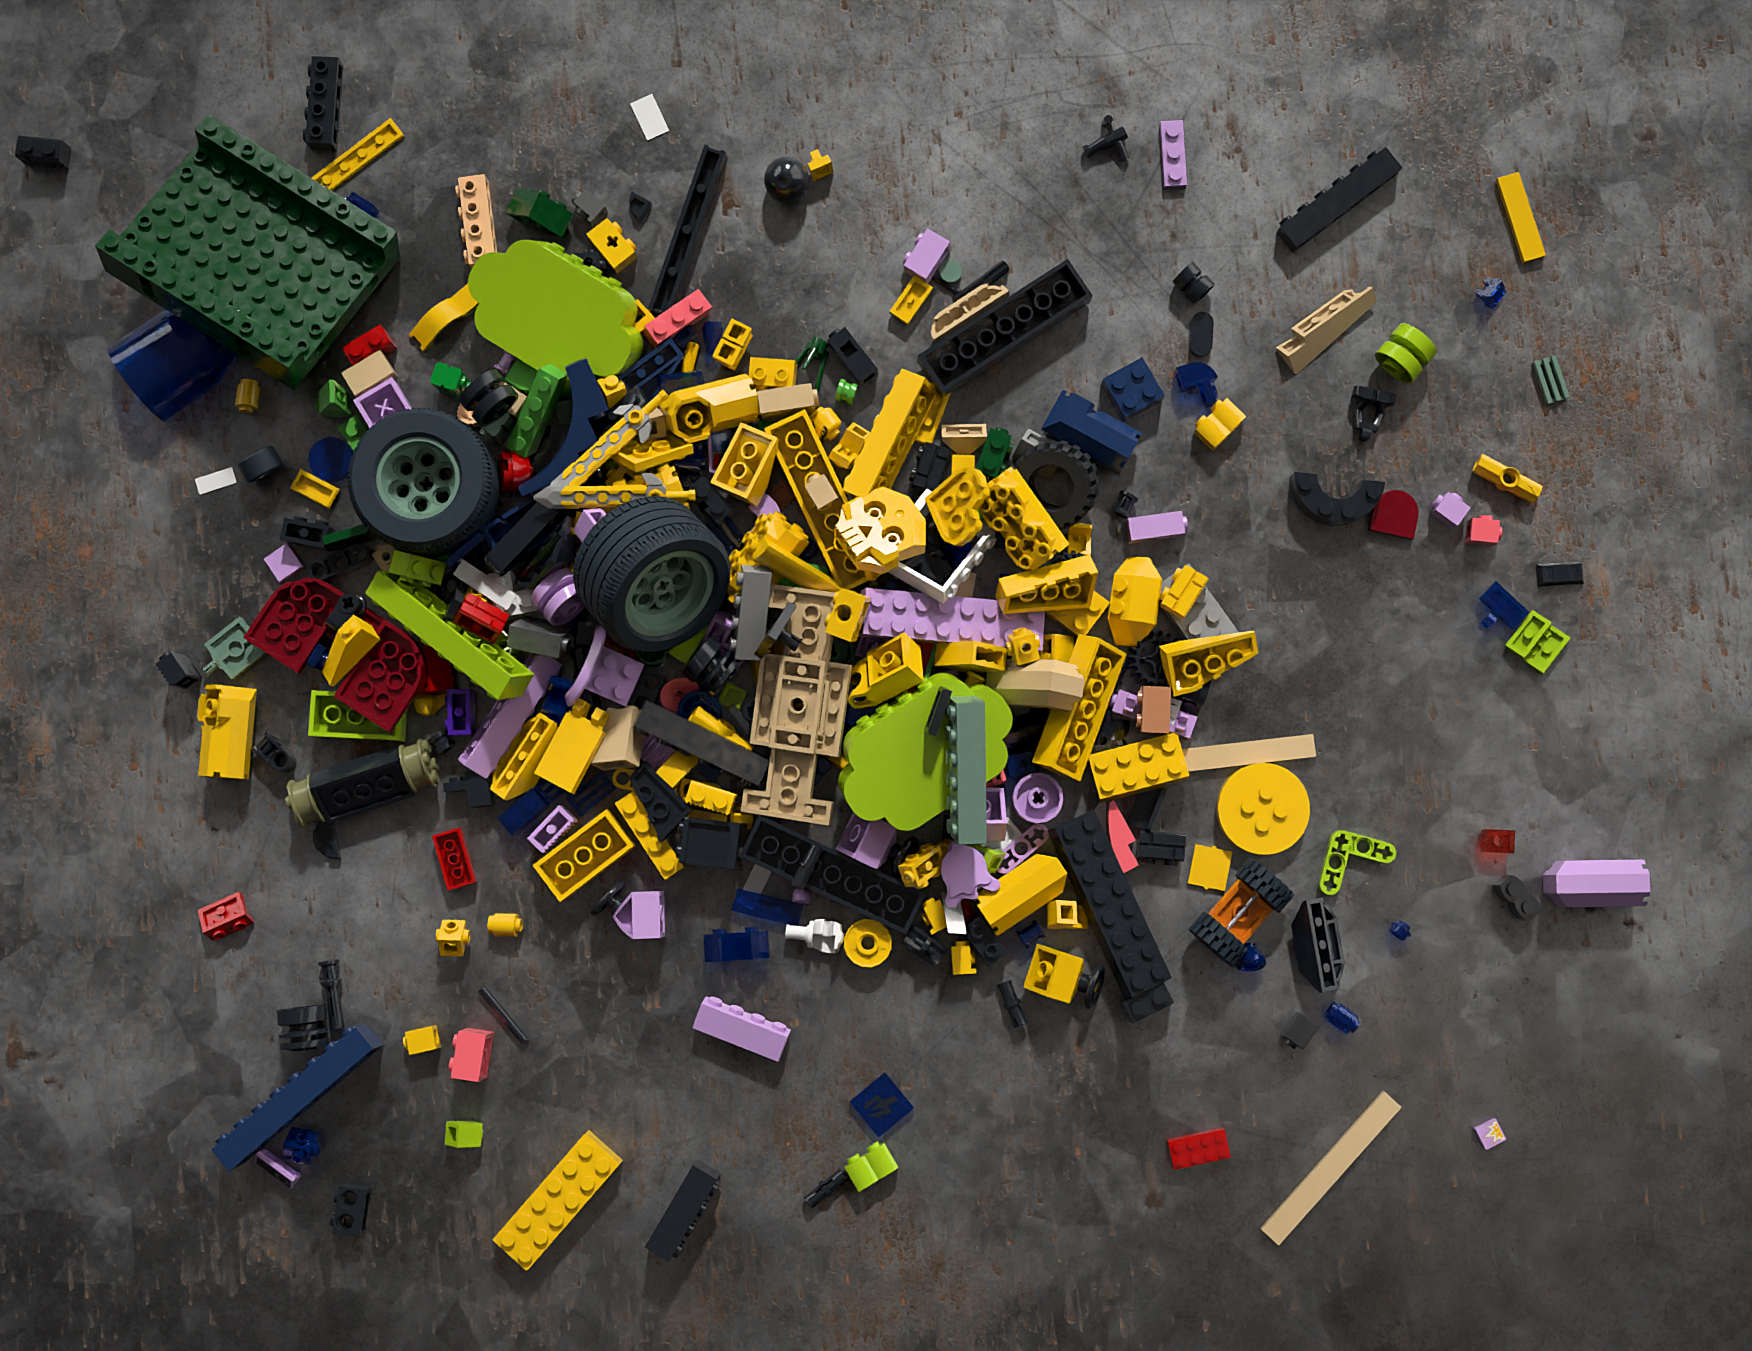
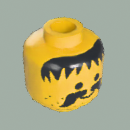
(825, 423)

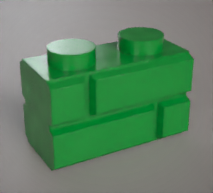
(449, 380)

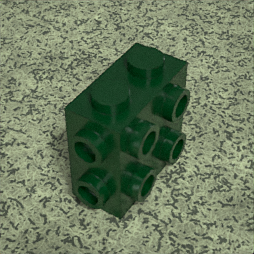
(996, 449)

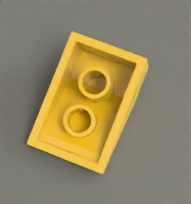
(747, 465)

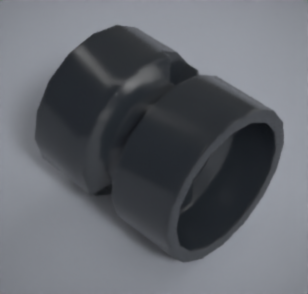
(1192, 281)

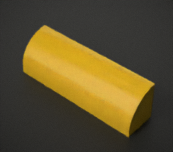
(793, 567)

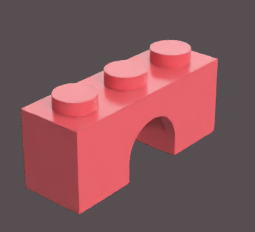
(682, 314)

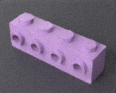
(742, 1028)

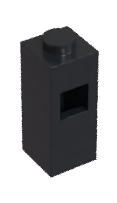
(852, 356)

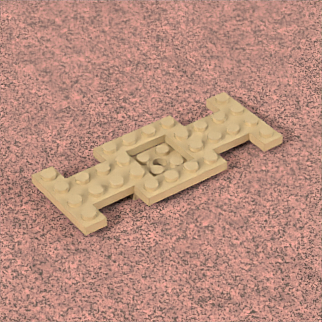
(792, 733)

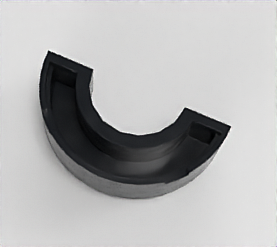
(1329, 510)

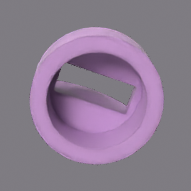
(801, 896)

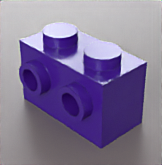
(461, 712)

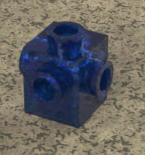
(301, 1146)

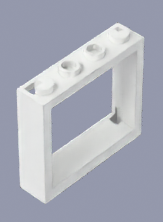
(961, 573)

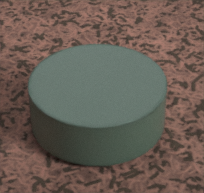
(950, 272)

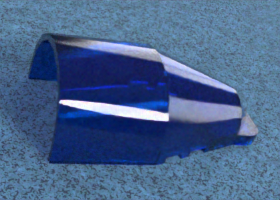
(169, 363)

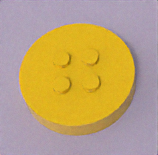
(1262, 808)

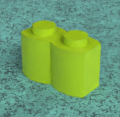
(871, 1166)

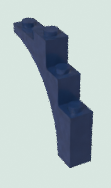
(587, 403)

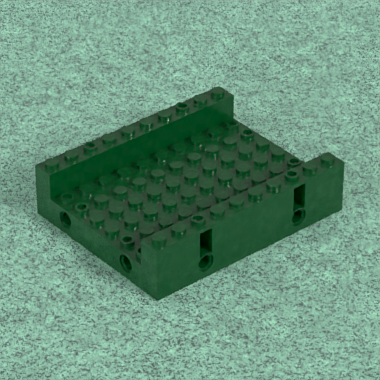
(253, 253)

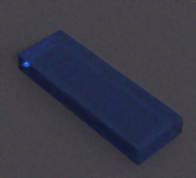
(767, 907)

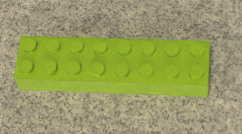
(424, 615)

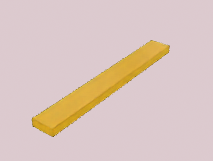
(359, 155)

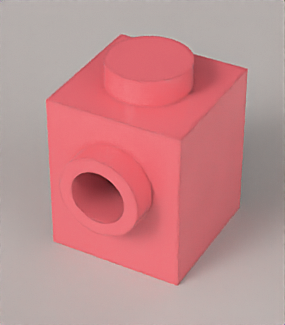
(1483, 531)

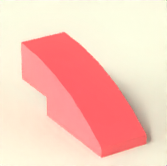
(1119, 837)

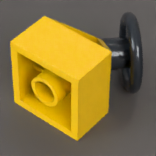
(1062, 975)

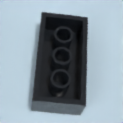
(680, 1214)

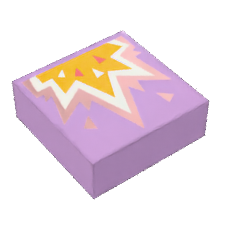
(1489, 1133)

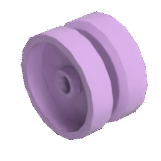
(557, 597)
(1050, 794)

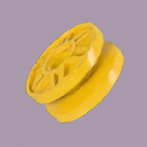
(858, 953)

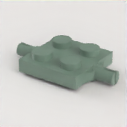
(232, 651)

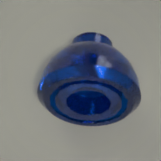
(1252, 959)

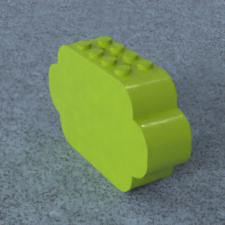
(554, 309)
(900, 767)

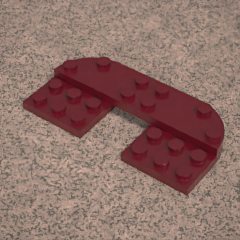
(378, 685)

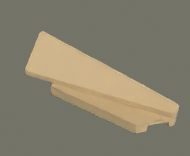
(1324, 326)

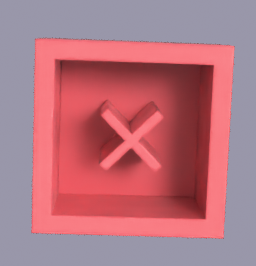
(471, 1054)

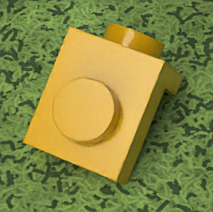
(1079, 539)

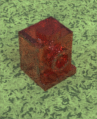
(1506, 841)

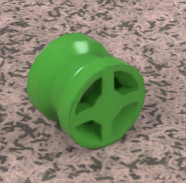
(846, 391)

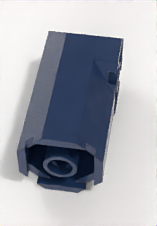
(1096, 433)

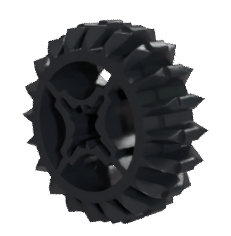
(1136, 658)

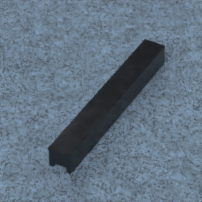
(688, 230)

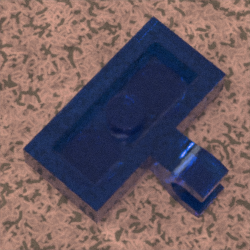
(1502, 606)

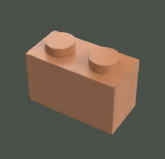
(1154, 710)

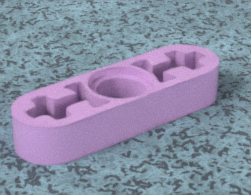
(1038, 842)

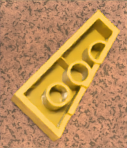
(1047, 588)

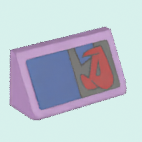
(717, 445)

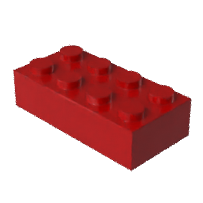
(454, 858)
(1198, 1148)

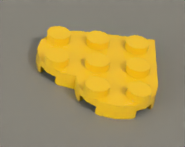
(956, 505)

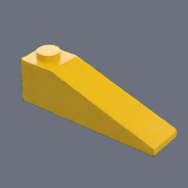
(1199, 660)

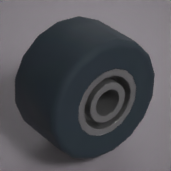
(260, 464)

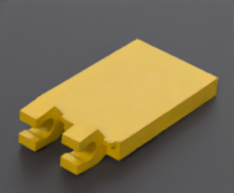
(573, 747)

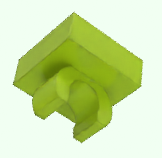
(993, 858)

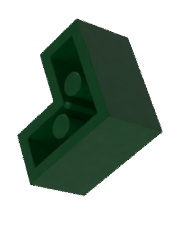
(539, 210)

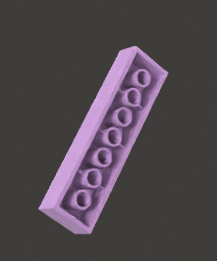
(933, 622)

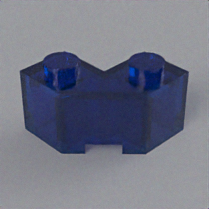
(736, 945)

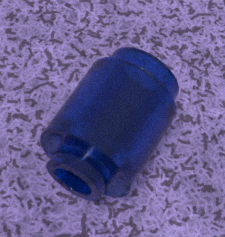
(1342, 1018)

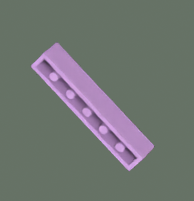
(507, 718)

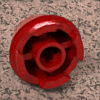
(513, 470)

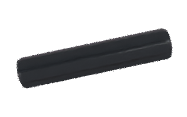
(987, 278)

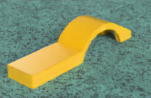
(442, 315)

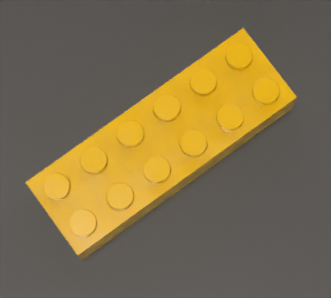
(891, 435)
(1071, 734)
(557, 1200)

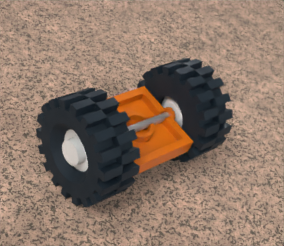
(1241, 911)

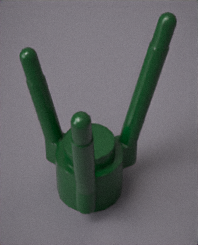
(815, 350)

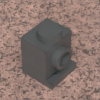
(589, 207)

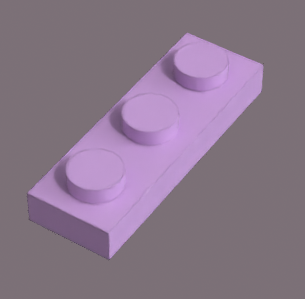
(1173, 154)

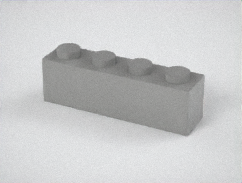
(751, 611)

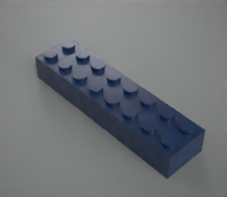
(297, 1097)

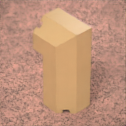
(1038, 684)

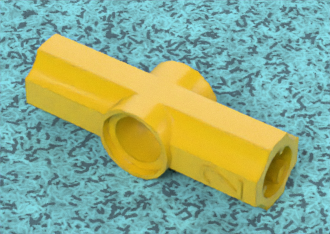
(1520, 485)
(718, 726)

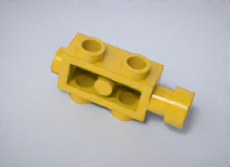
(923, 864)

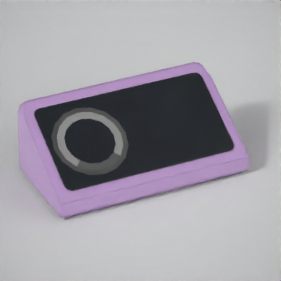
(277, 1168)

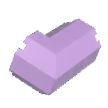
(1597, 883)

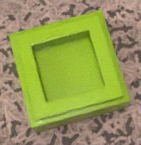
(733, 694)

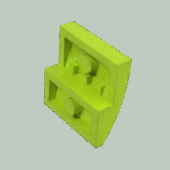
(1537, 642)

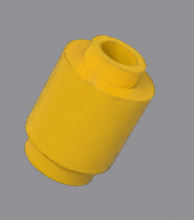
(247, 396)
(505, 925)

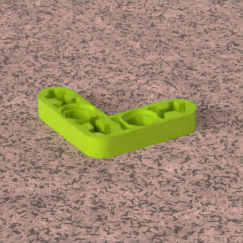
(1349, 848)

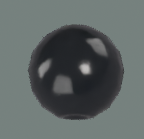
(786, 179)

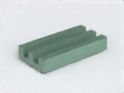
(1559, 378)

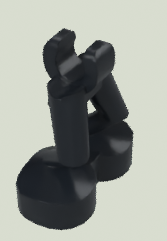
(1369, 395)

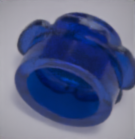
(1400, 930)

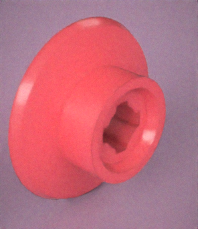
(670, 698)

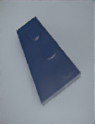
(645, 372)

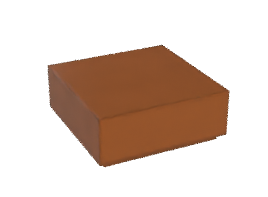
(782, 495)

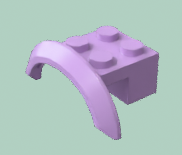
(605, 673)

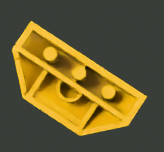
(1134, 601)
(517, 767)

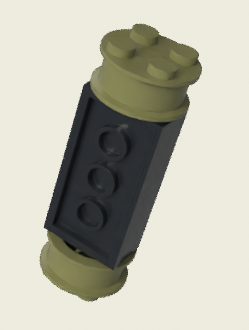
(362, 784)

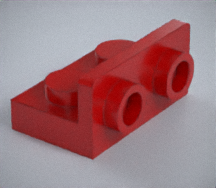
(224, 917)

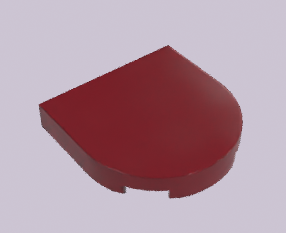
(1395, 515)

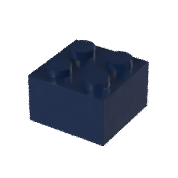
(1132, 389)

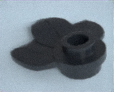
(1113, 733)

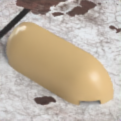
(966, 310)

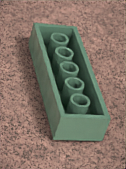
(966, 770)

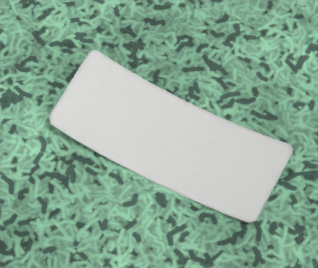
(757, 879)

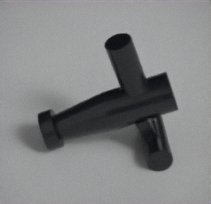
(1113, 138)

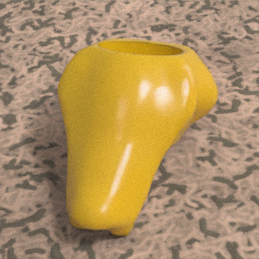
(429, 704)

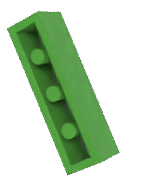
(537, 410)

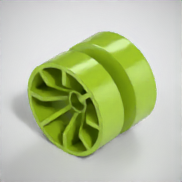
(1405, 353)

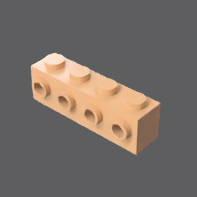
(476, 216)

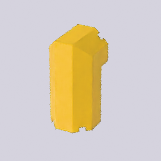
(711, 408)
(226, 731)
(1022, 891)

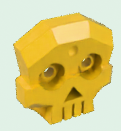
(868, 537)

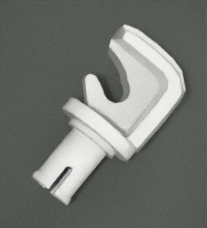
(820, 934)

